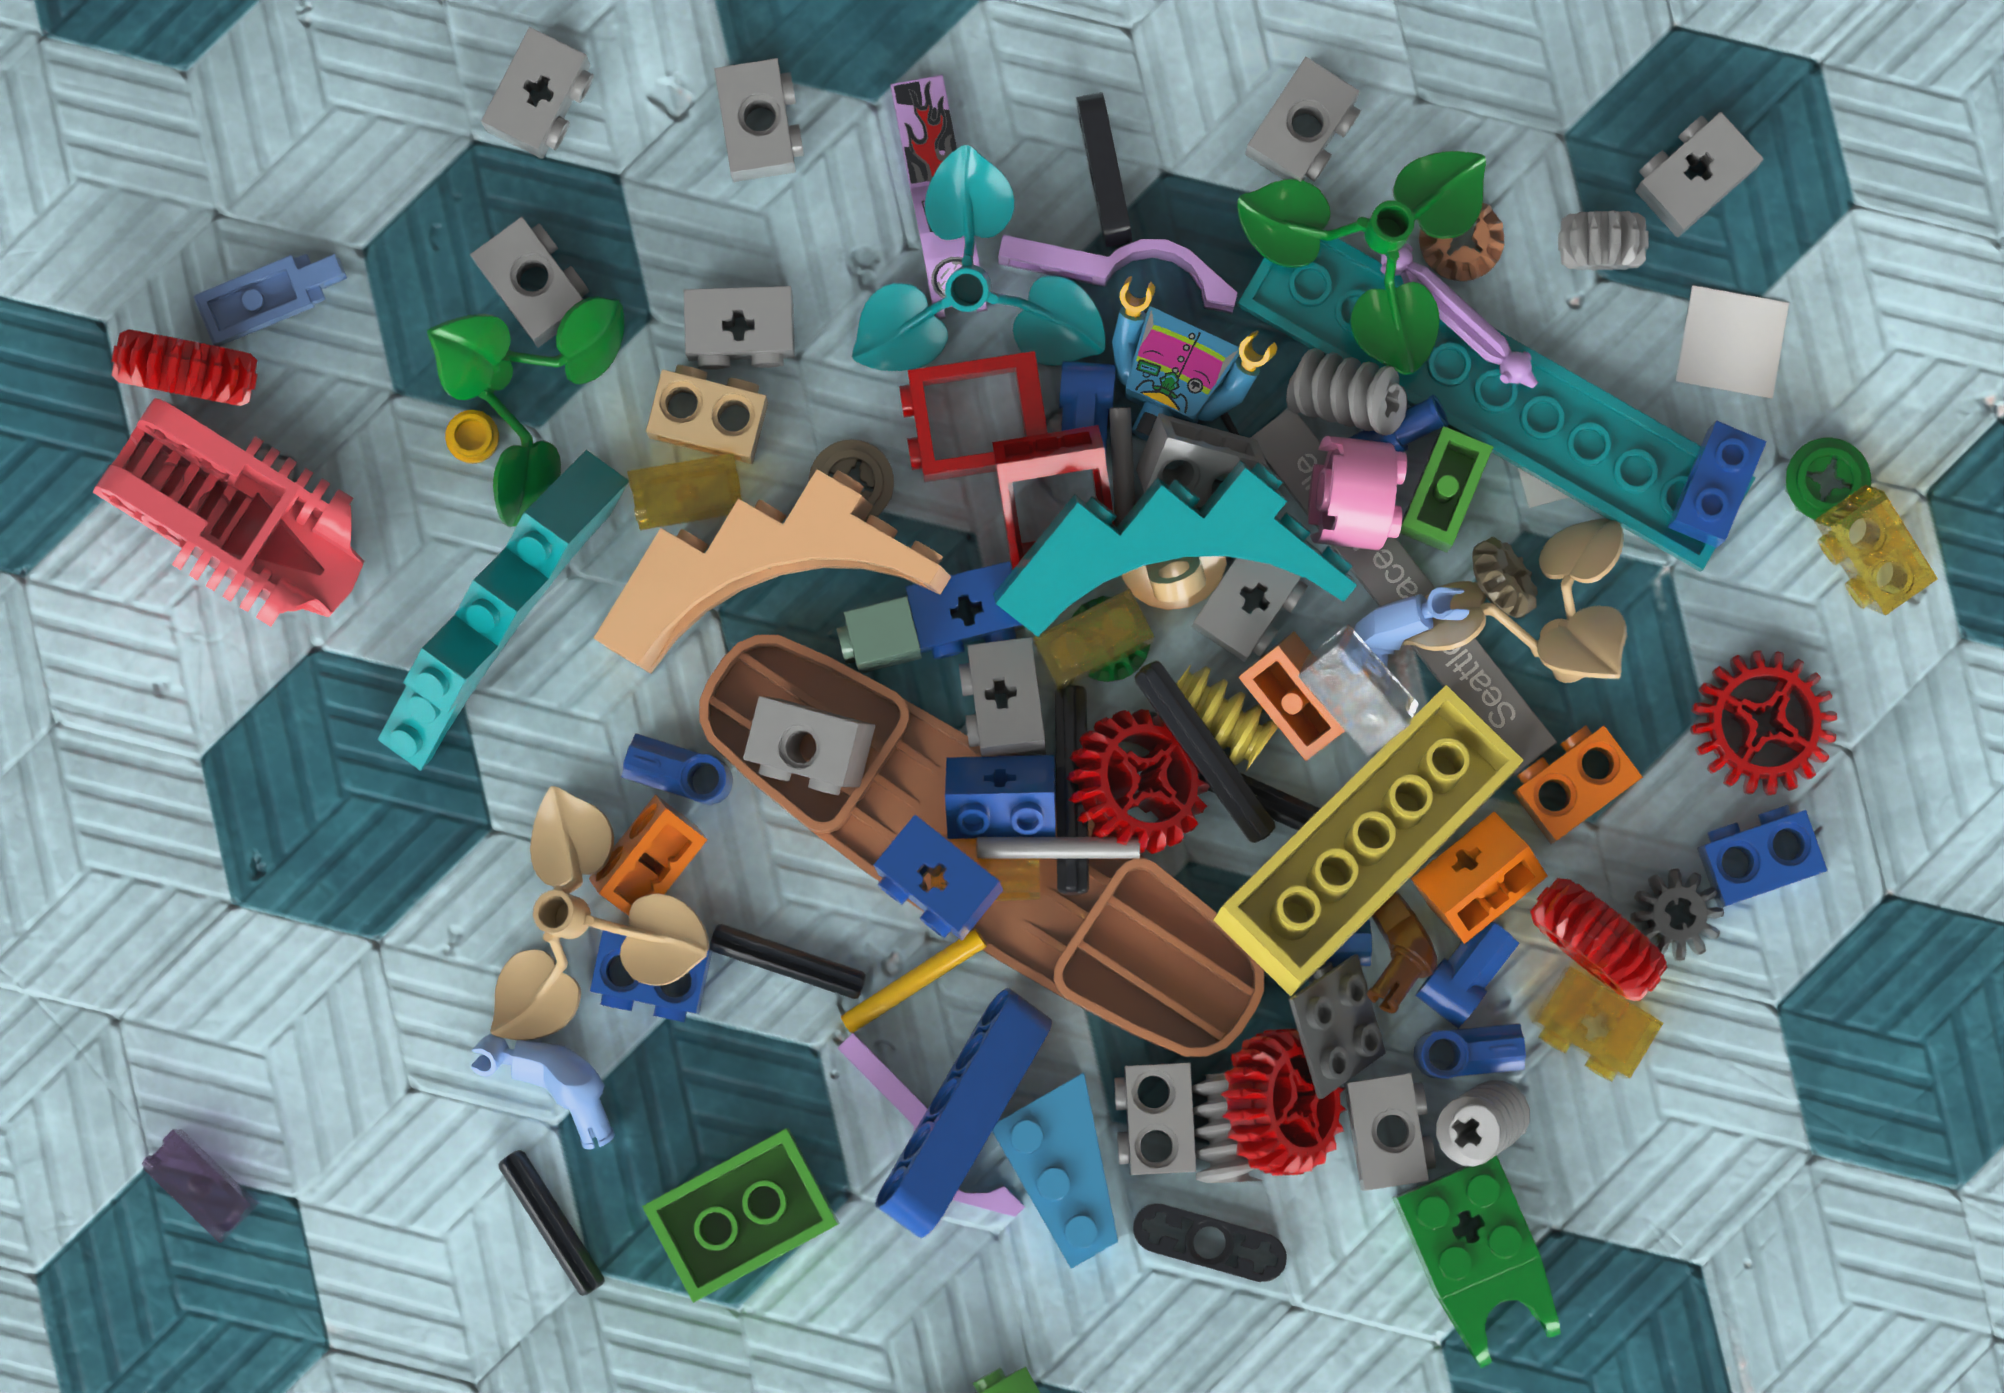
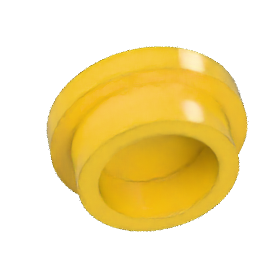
(472, 436)

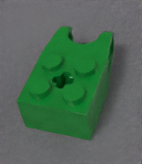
(1488, 1269)

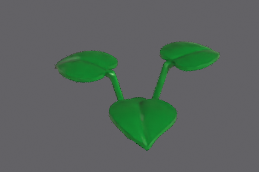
(1393, 323)
(477, 360)

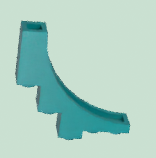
(1237, 521)
(497, 605)

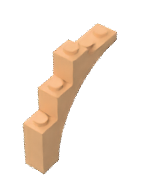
(824, 530)

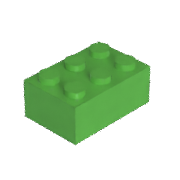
(740, 1215)

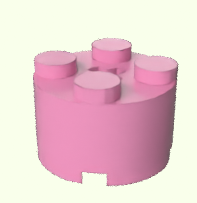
(1356, 493)

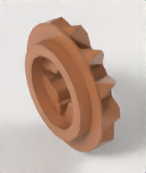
(1466, 263)

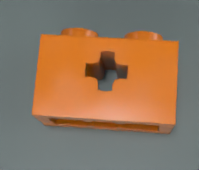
(1479, 877)

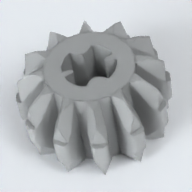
(1603, 240)

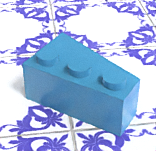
(1062, 1169)

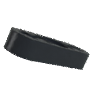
(1104, 169)
(1244, 1266)

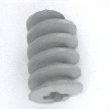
(1347, 392)
(1482, 1122)
(1221, 1151)

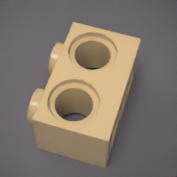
(703, 427)

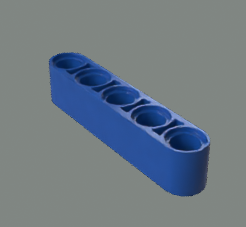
(963, 1113)

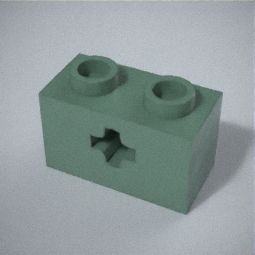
(879, 636)

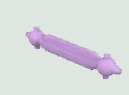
(1466, 322)

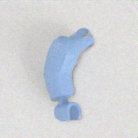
(1402, 619)
(559, 1070)

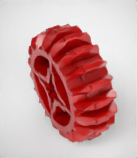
(184, 367)
(1787, 735)
(1165, 785)
(1598, 939)
(1276, 1107)

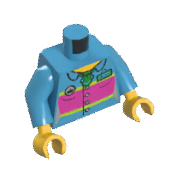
(1177, 366)

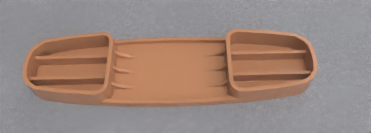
(1125, 950)

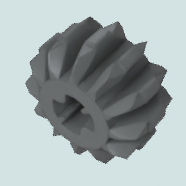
(1694, 909)

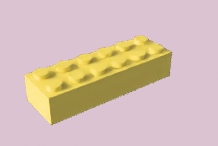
(1368, 840)

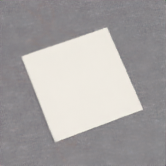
(1732, 342)

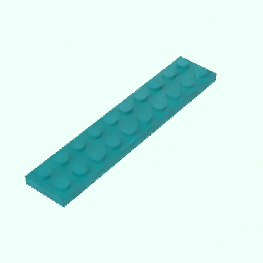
(1556, 431)

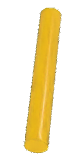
(913, 981)

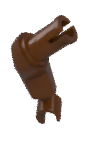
(1410, 952)

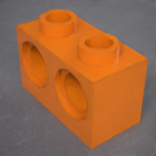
(1582, 792)
(648, 855)

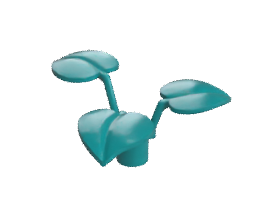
(968, 200)

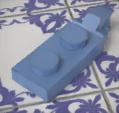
(266, 296)

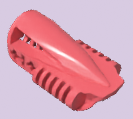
(235, 514)

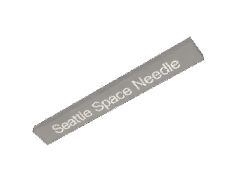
(1393, 575)

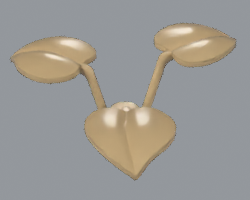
(1573, 648)
(661, 938)

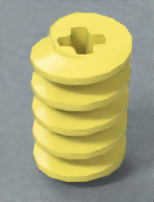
(1225, 717)

